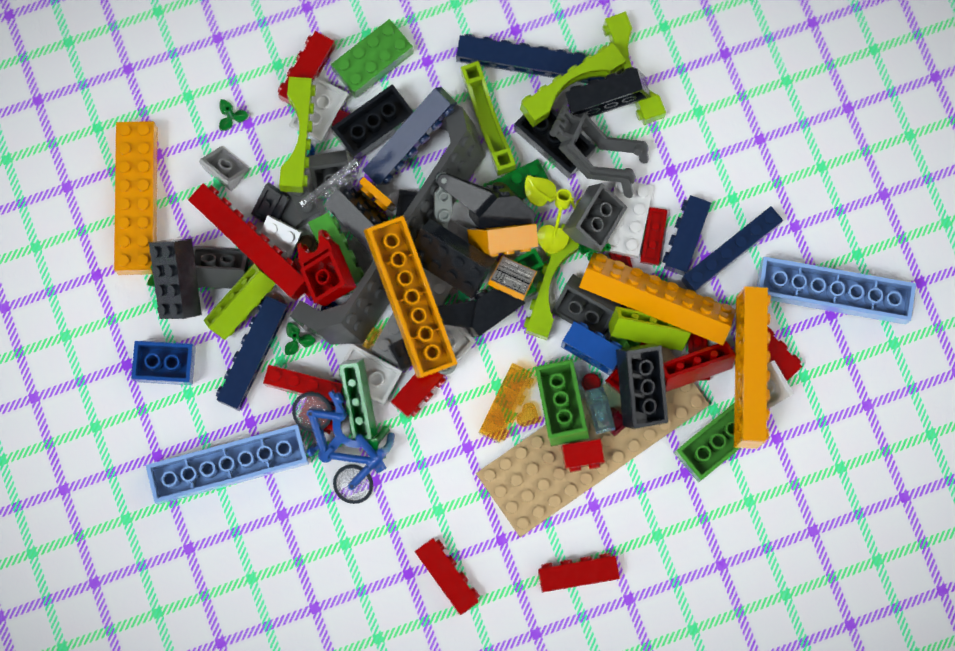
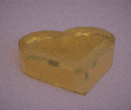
(371, 338)
(528, 415)

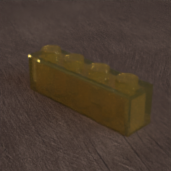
(505, 403)

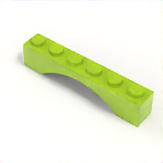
(618, 31)
(605, 62)
(487, 119)
(293, 170)
(541, 318)

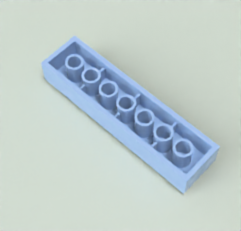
(837, 290)
(227, 464)

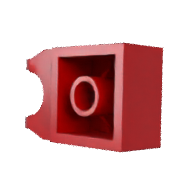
(325, 270)

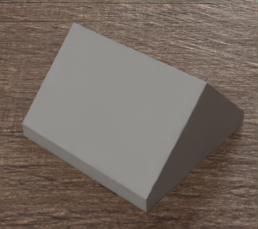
(224, 167)

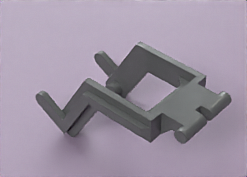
(567, 130)

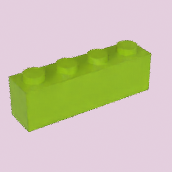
(239, 302)
(646, 329)

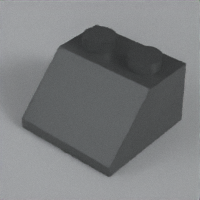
(326, 165)
(295, 214)

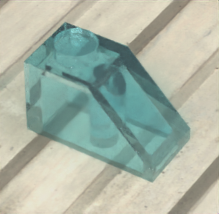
(599, 410)

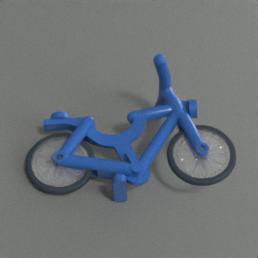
(351, 482)

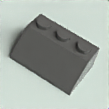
(595, 217)
(219, 266)
(584, 306)

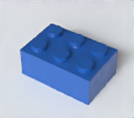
(591, 347)
(163, 363)

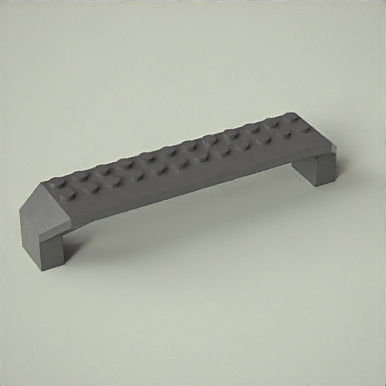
(354, 320)

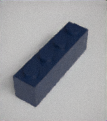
(687, 235)

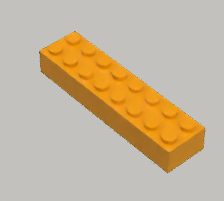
(135, 196)
(410, 297)
(658, 298)
(751, 368)

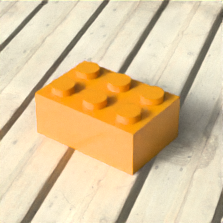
(504, 239)

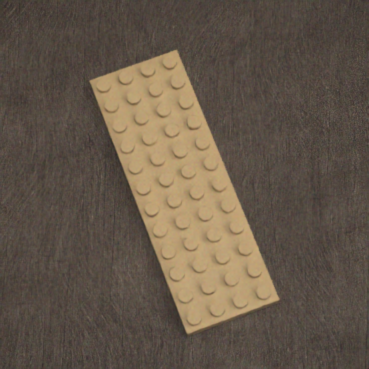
(532, 479)

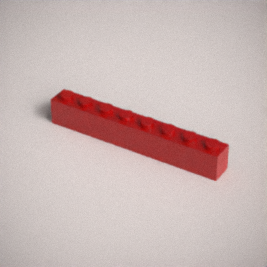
(251, 243)

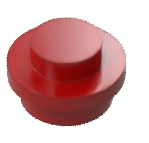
(590, 381)

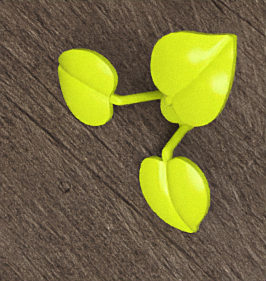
(538, 193)

